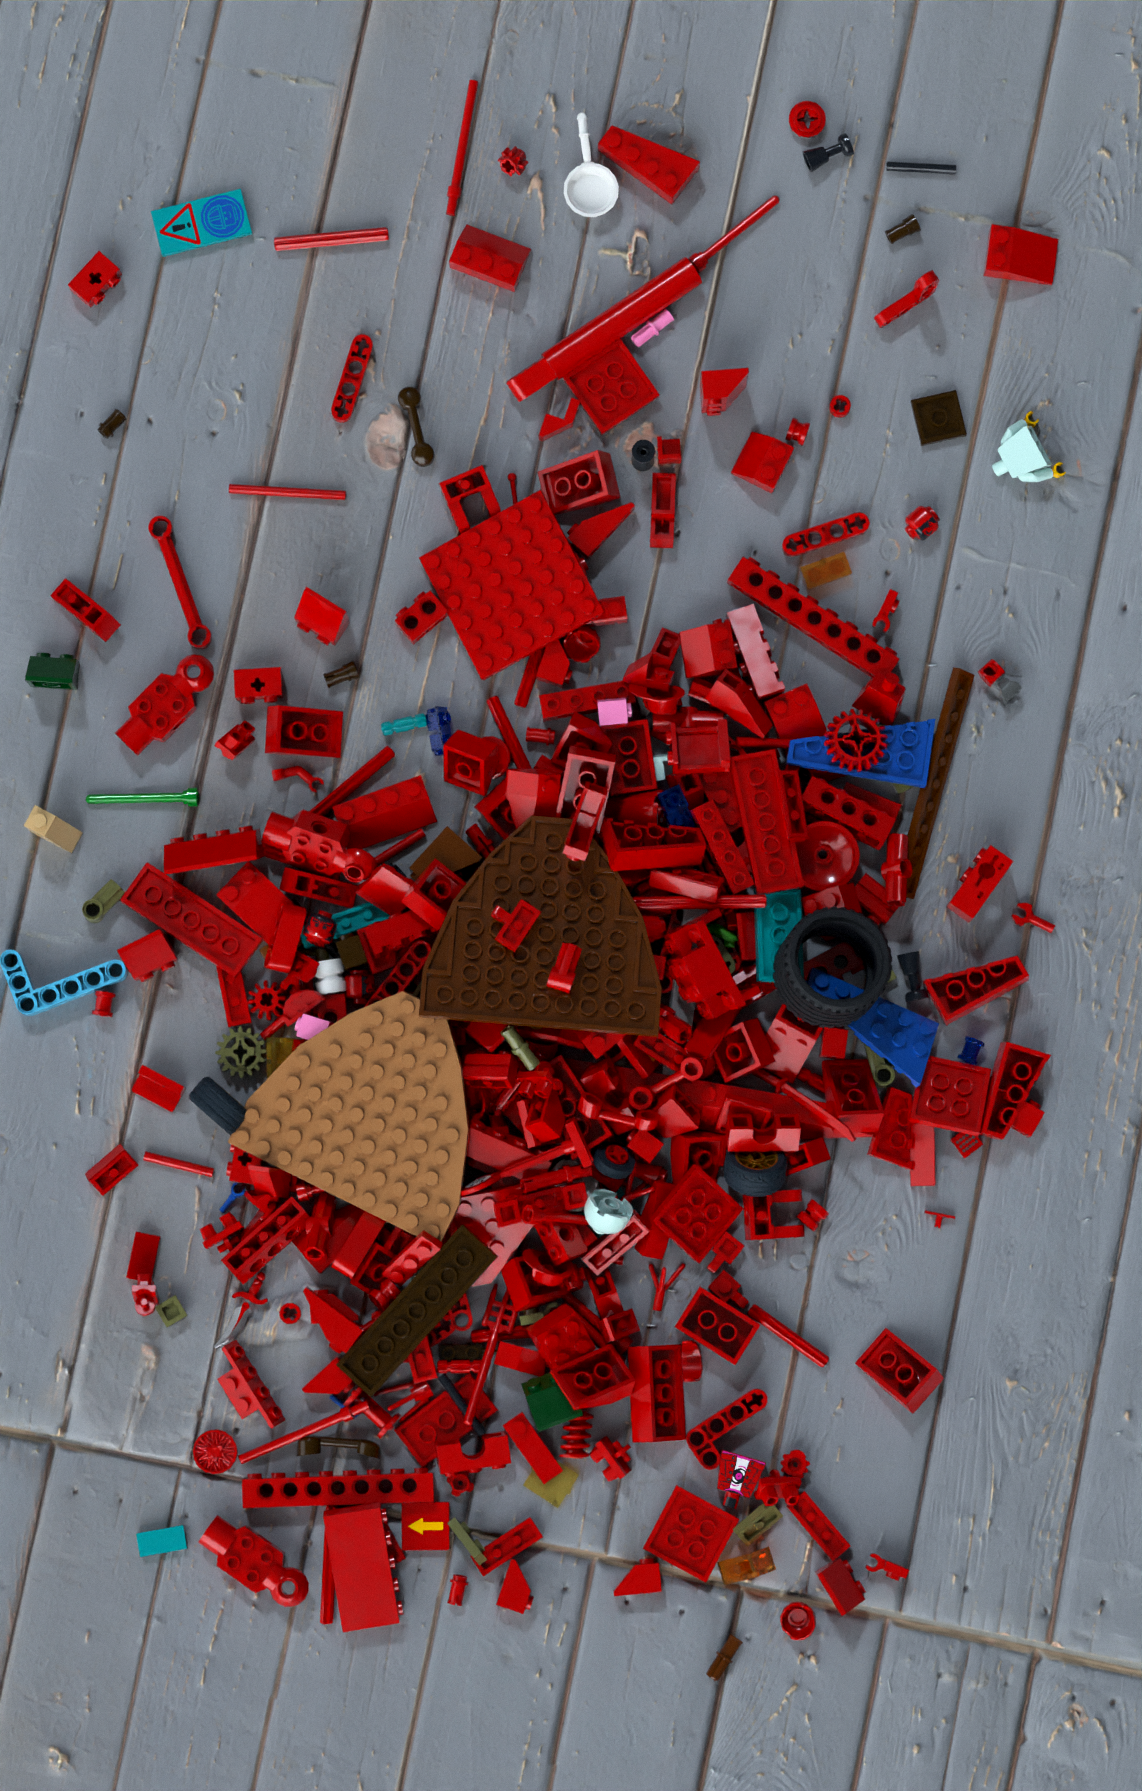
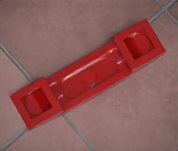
(548, 1199)

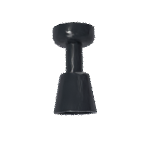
(819, 156)
(646, 461)
(911, 967)

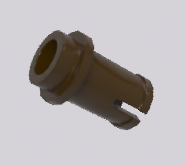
(111, 424)

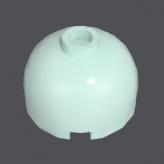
(606, 1212)

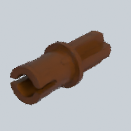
(724, 1657)

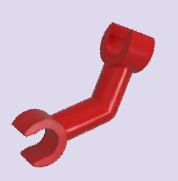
(282, 773)

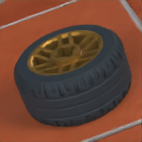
(218, 1104)
(755, 1172)

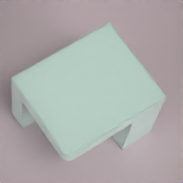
(661, 766)

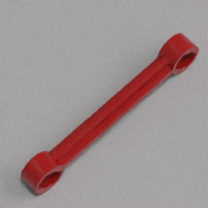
(180, 582)

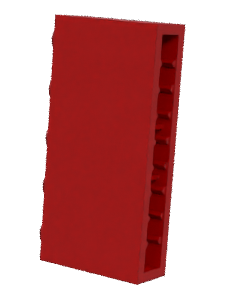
(362, 1566)

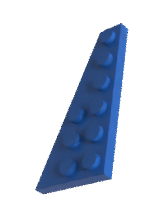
(903, 762)
(885, 1028)

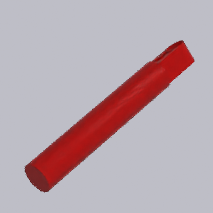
(606, 328)

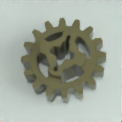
(251, 1052)

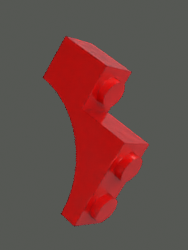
(584, 821)

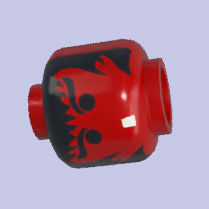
(921, 523)
(320, 928)
(359, 986)

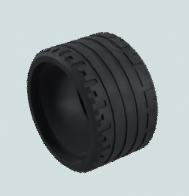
(852, 929)

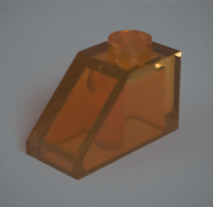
(746, 1565)

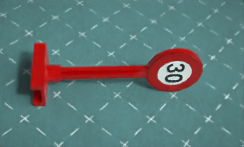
(575, 1144)

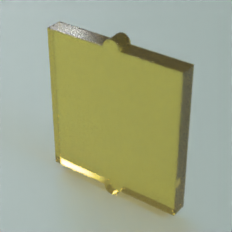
(555, 1489)

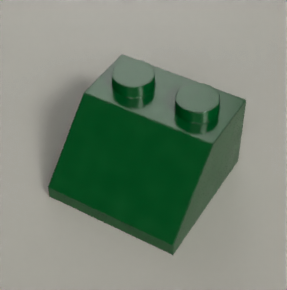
(53, 672)
(548, 1402)

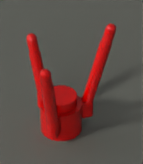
(420, 1391)

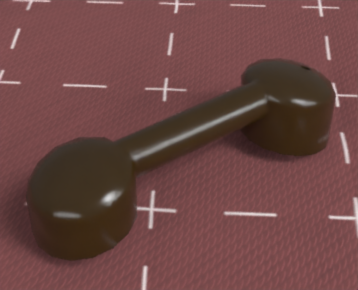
(422, 452)
(312, 1445)

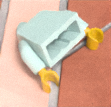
(1024, 454)

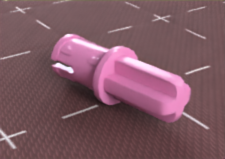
(652, 328)

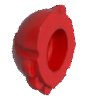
(798, 1457)

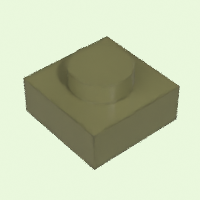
(171, 1311)

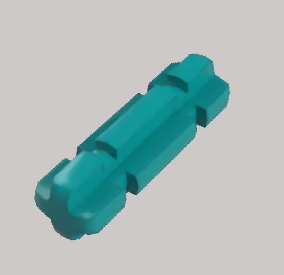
(403, 724)

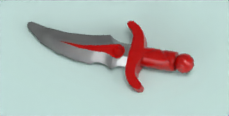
(243, 1310)

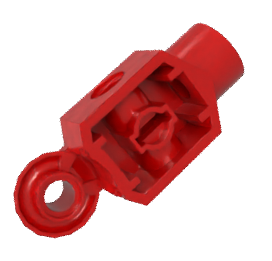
(165, 704)
(318, 845)
(254, 1561)

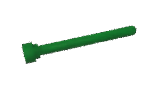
(189, 797)

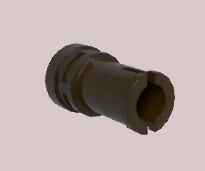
(907, 227)
(347, 672)

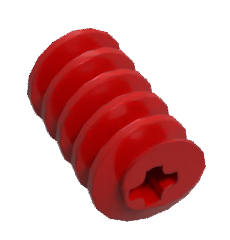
(576, 1437)

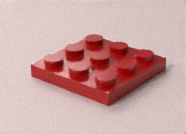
(611, 386)
(951, 1096)
(696, 1213)
(691, 1533)

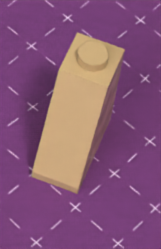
(53, 829)

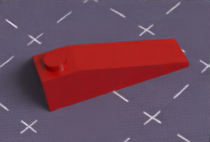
(345, 1221)

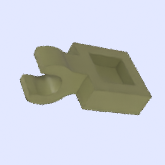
(532, 1315)

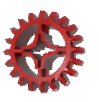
(846, 742)

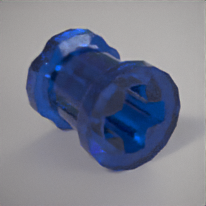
(970, 1050)

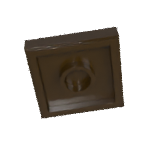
(938, 418)

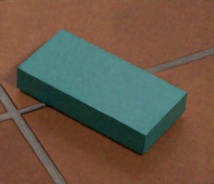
(161, 1540)

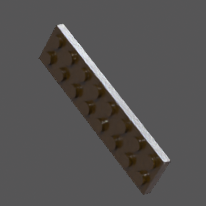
(417, 1310)

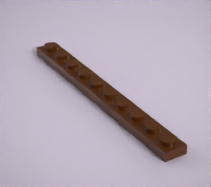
(940, 760)

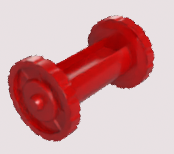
(376, 1413)

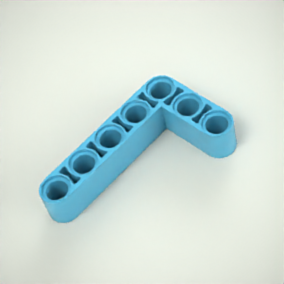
(59, 986)

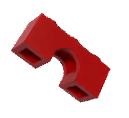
(599, 1081)
(779, 1136)
(493, 1453)

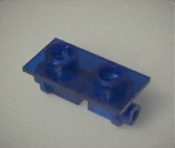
(439, 720)

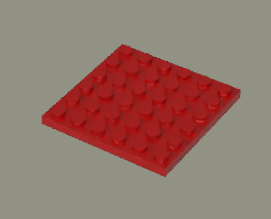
(512, 585)

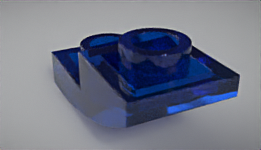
(675, 807)

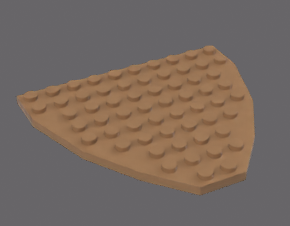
(370, 1115)

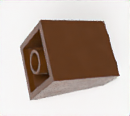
(450, 851)

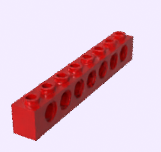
(818, 632)
(253, 1497)

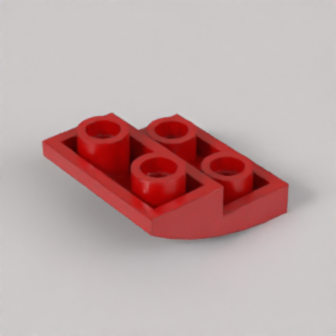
(385, 889)

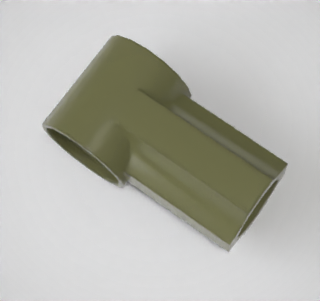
(104, 899)
(879, 1064)

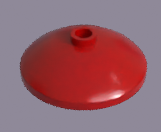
(841, 856)

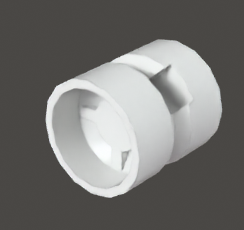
(330, 977)

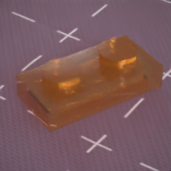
(826, 570)

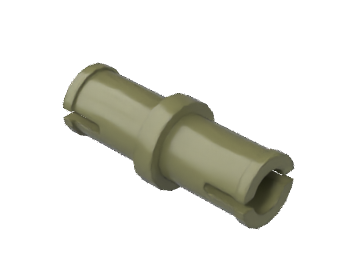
(520, 1047)

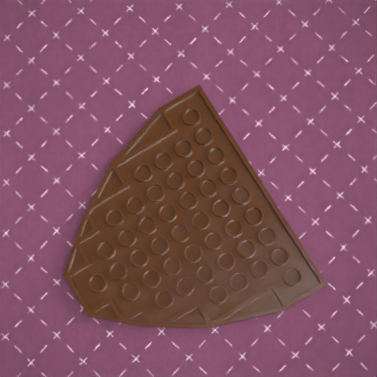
(579, 904)

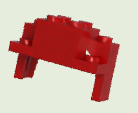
(702, 970)

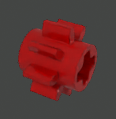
(513, 161)
(575, 1281)

